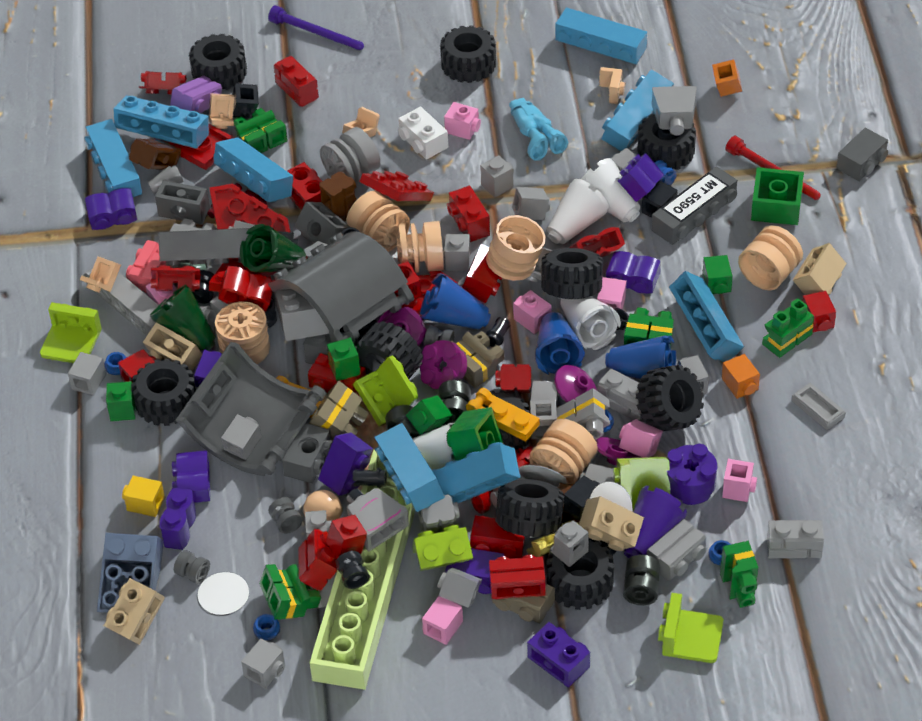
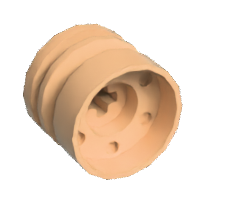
(378, 218)
(421, 246)
(515, 248)
(770, 257)
(245, 325)
(565, 449)

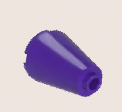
(660, 515)

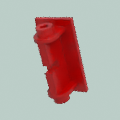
(154, 83)
(165, 276)

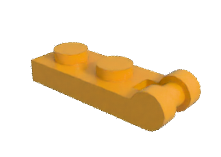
(507, 416)

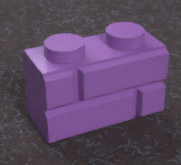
(195, 94)

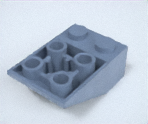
(126, 558)

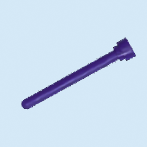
(278, 15)

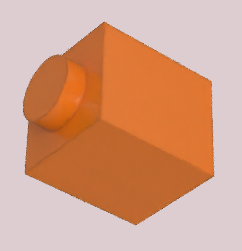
(727, 78)
(740, 376)

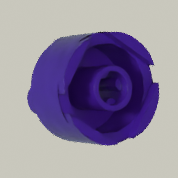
(692, 473)

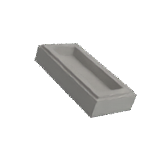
(818, 406)

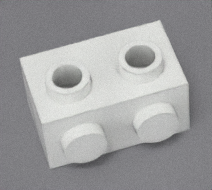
(423, 133)

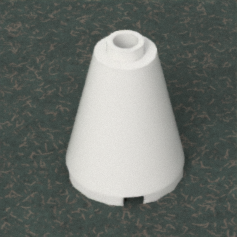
(605, 180)
(576, 211)
(591, 321)
(435, 447)

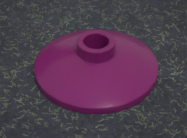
(572, 382)
(610, 448)

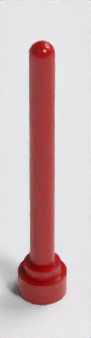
(736, 146)

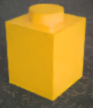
(143, 496)

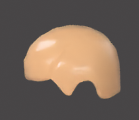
(324, 500)

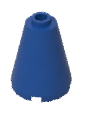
(453, 305)
(557, 344)
(640, 357)

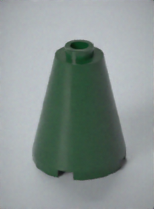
(268, 250)
(184, 317)

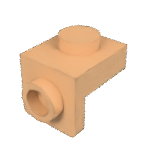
(613, 80)
(221, 110)
(366, 120)
(102, 275)

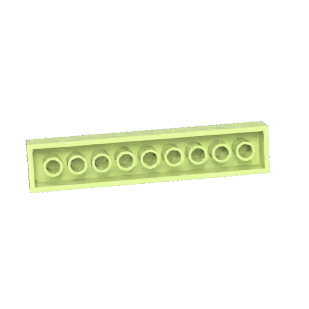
(357, 616)

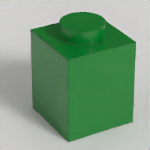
(717, 274)
(343, 359)
(120, 401)
(428, 414)

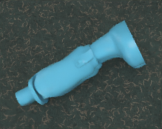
(531, 123)

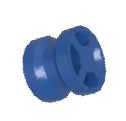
(669, 174)

